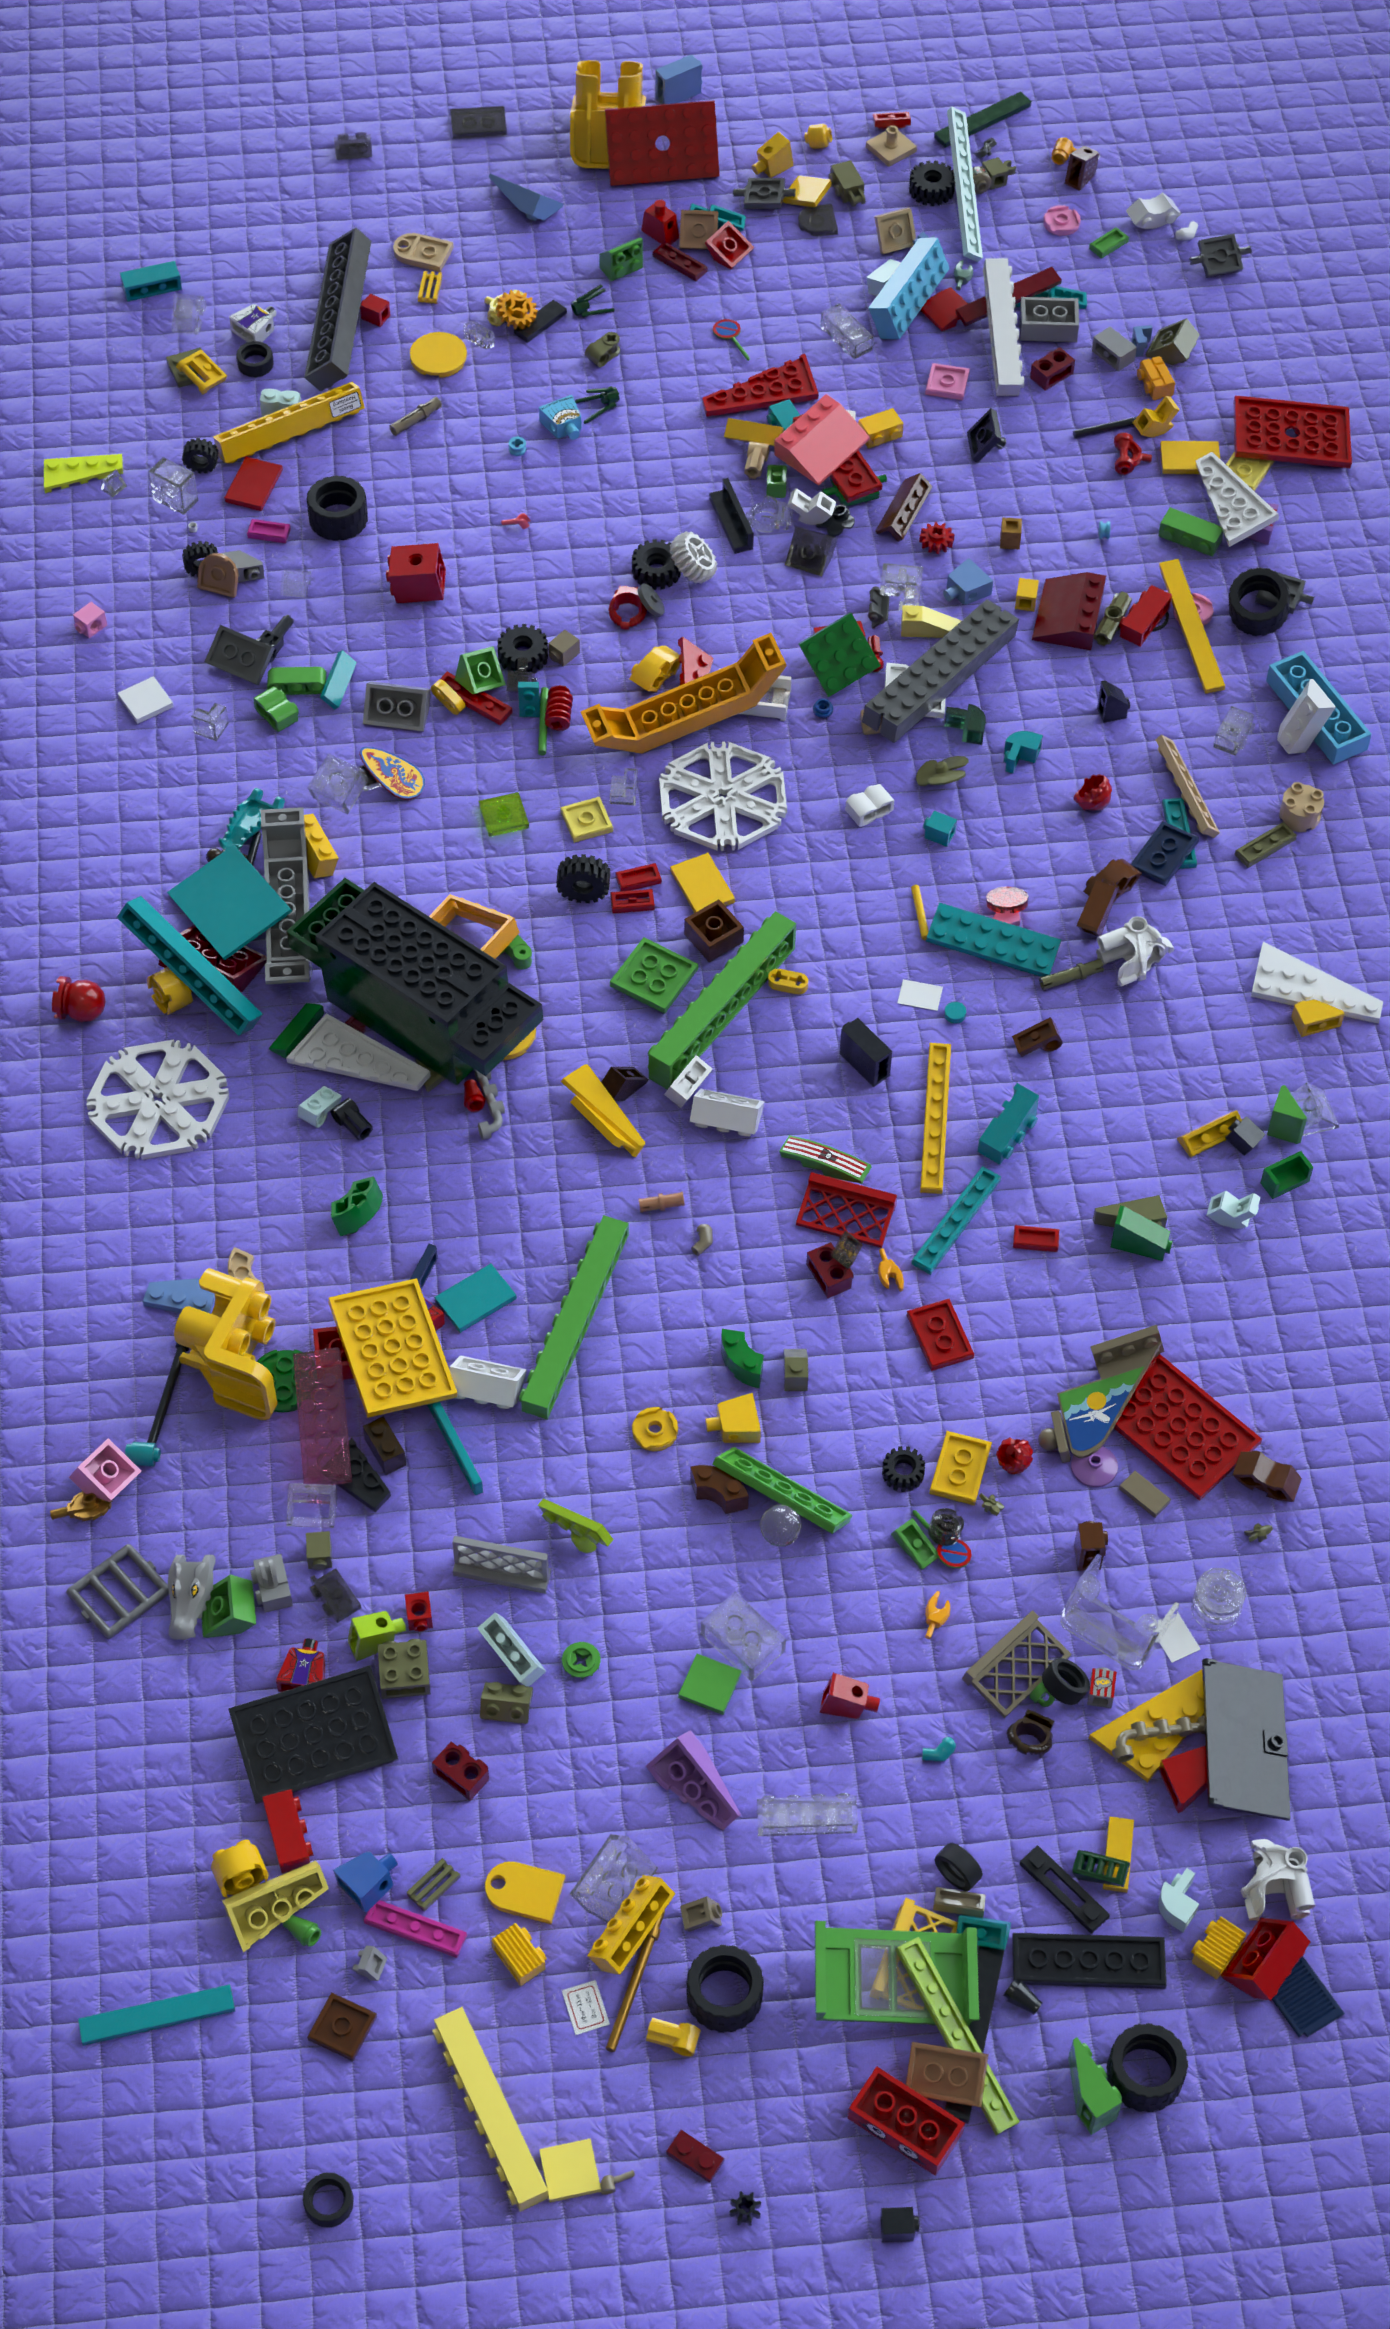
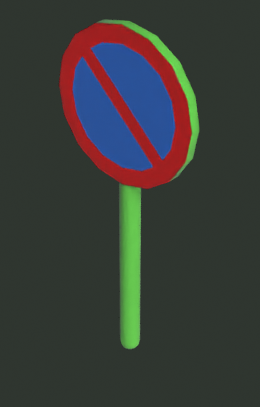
(729, 330)
(952, 1556)

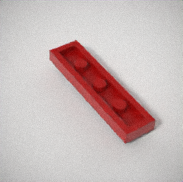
(480, 702)

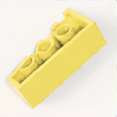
(273, 1902)

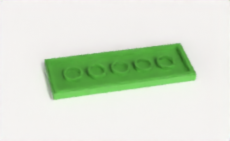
(782, 1489)

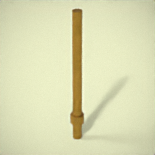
(633, 1985)

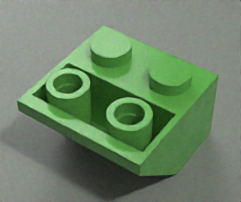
(622, 259)

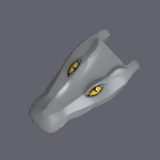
(188, 1590)

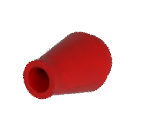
(473, 1097)

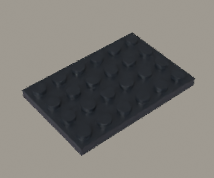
(313, 1734)

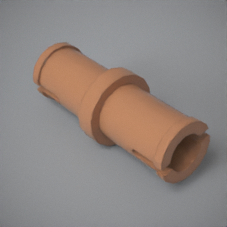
(661, 1202)

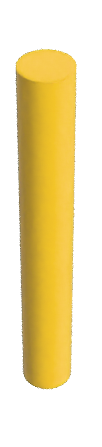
(920, 911)

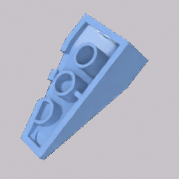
(527, 200)

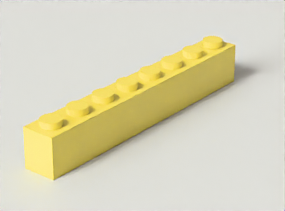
(491, 2110)

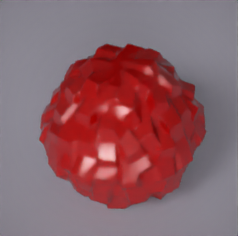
(1014, 1455)

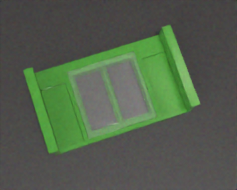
(866, 1981)

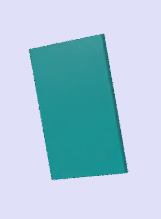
(229, 902)

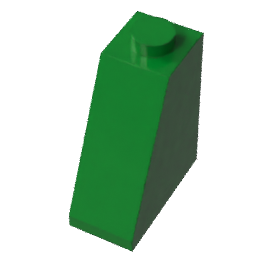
(1140, 1235)

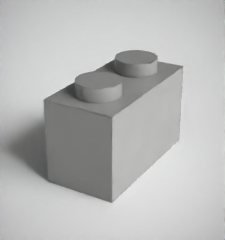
(1114, 348)

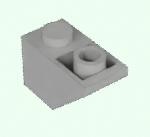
(247, 566)

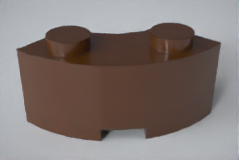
(1120, 873)
(1261, 1472)
(719, 1487)

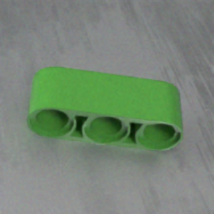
(297, 680)

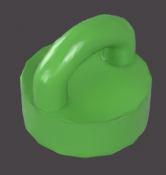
(1038, 1694)

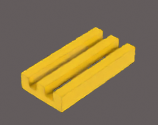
(431, 277)

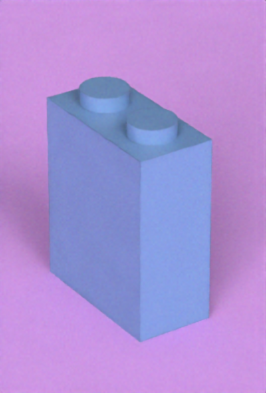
(678, 80)

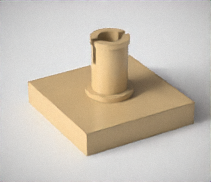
(891, 146)
(895, 230)

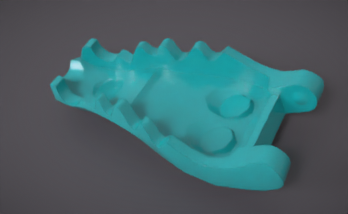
(247, 819)

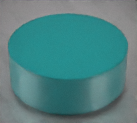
(955, 1012)

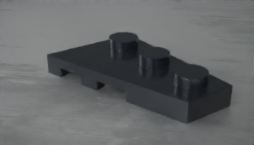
(365, 1483)

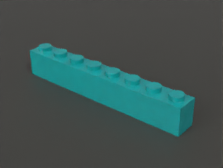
(189, 965)

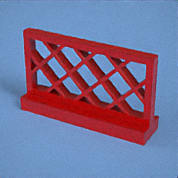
(856, 1194)

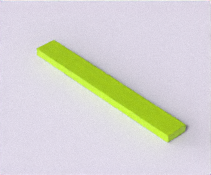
(954, 2028)

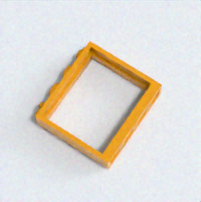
(475, 912)

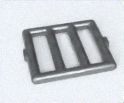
(126, 1617)

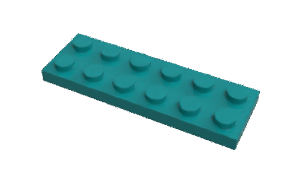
(993, 940)

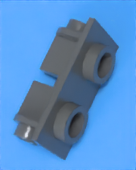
(878, 607)

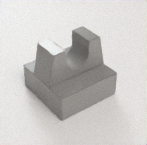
(371, 1963)

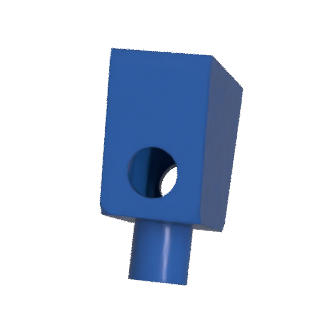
(366, 1878)

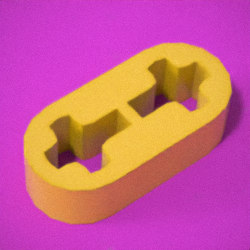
(448, 697)
(788, 981)

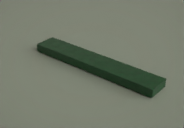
(988, 116)

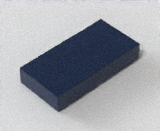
(425, 1265)

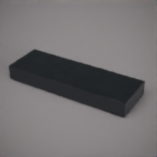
(544, 318)

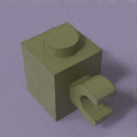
(998, 171)

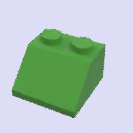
(230, 1608)

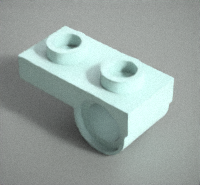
(317, 1106)

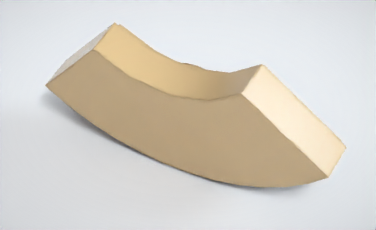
(240, 1264)

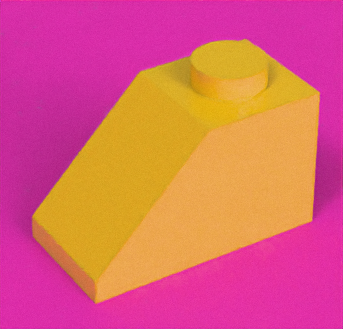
(1315, 1017)

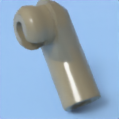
(706, 1239)

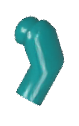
(942, 1752)

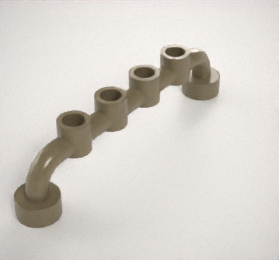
(1160, 1730)

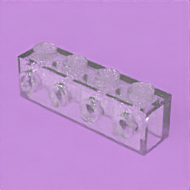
(807, 1815)

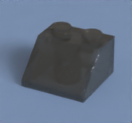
(810, 550)

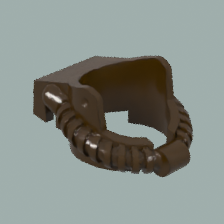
(1034, 1725)

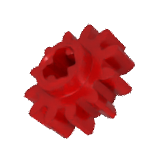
(936, 537)

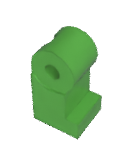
(519, 953)

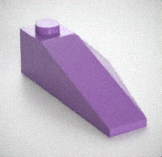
(692, 1776)

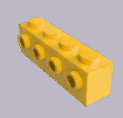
(631, 1924)

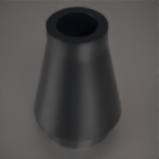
(1022, 1997)

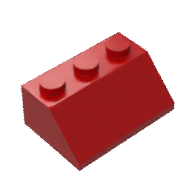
(1266, 1958)

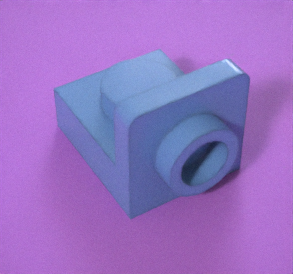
(1140, 337)

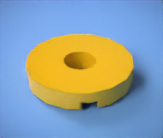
(650, 1440)

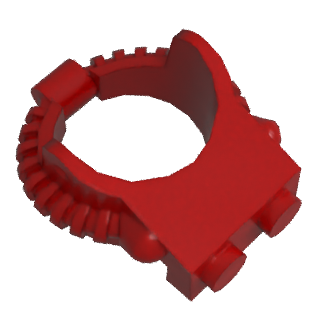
(623, 596)

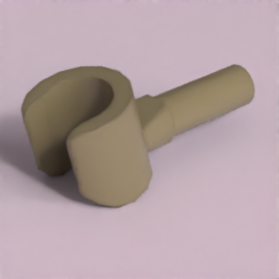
(608, 2182)

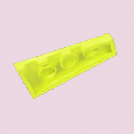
(66, 471)

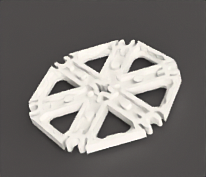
(721, 782)
(151, 1112)

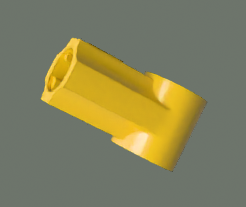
(679, 2038)

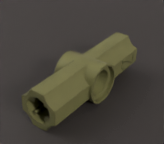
(1112, 618)

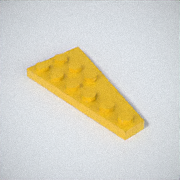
(1178, 1701)

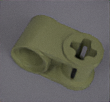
(603, 349)

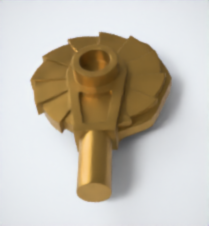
(83, 1507)

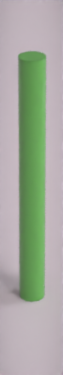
(542, 743)

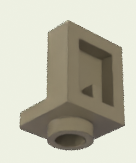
(701, 1913)

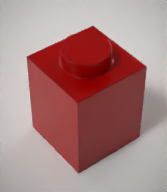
(375, 310)

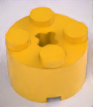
(169, 991)
(238, 1868)

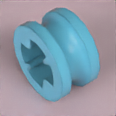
(517, 441)
(1104, 529)

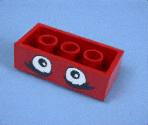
(906, 2120)

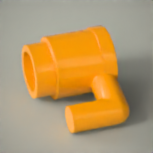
(1062, 150)

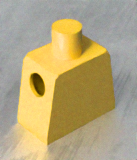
(774, 156)
(736, 1420)

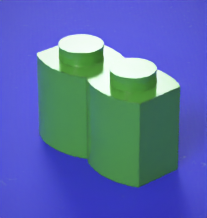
(276, 708)

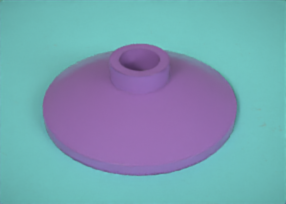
(1095, 1474)

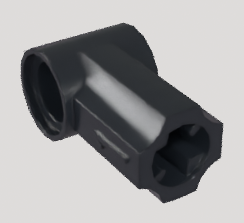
(348, 1114)

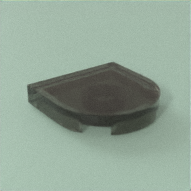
(818, 220)

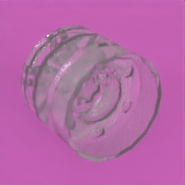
(1215, 1610)

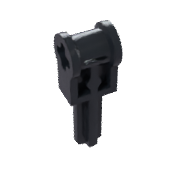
(275, 637)

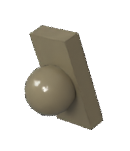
(1055, 1438)

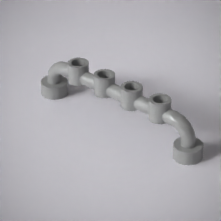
(495, 1108)

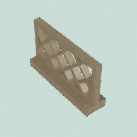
(998, 1654)

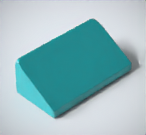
(989, 1931)

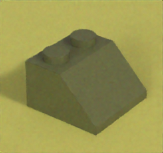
(1174, 342)

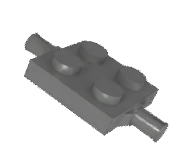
(764, 193)
(1220, 255)
(1296, 594)

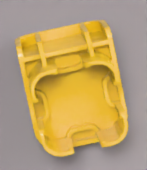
(587, 111)
(225, 1343)

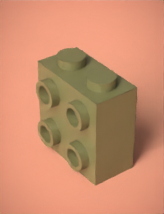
(403, 1668)

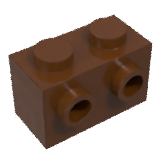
(1088, 1543)

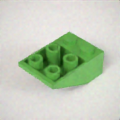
(1094, 2098)

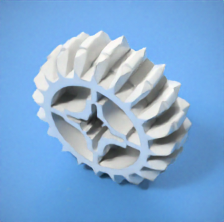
(693, 557)

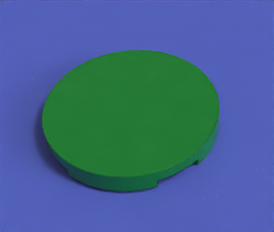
(282, 1369)

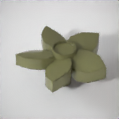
(991, 1504)
(1259, 1532)

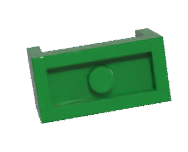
(1286, 1175)

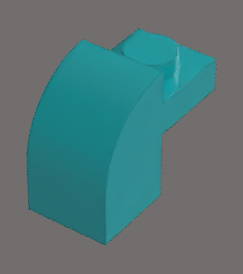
(1023, 746)

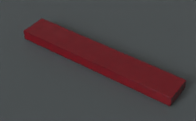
(1026, 287)

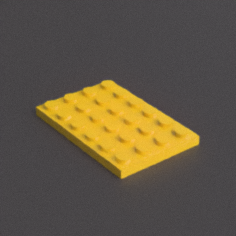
(392, 1347)

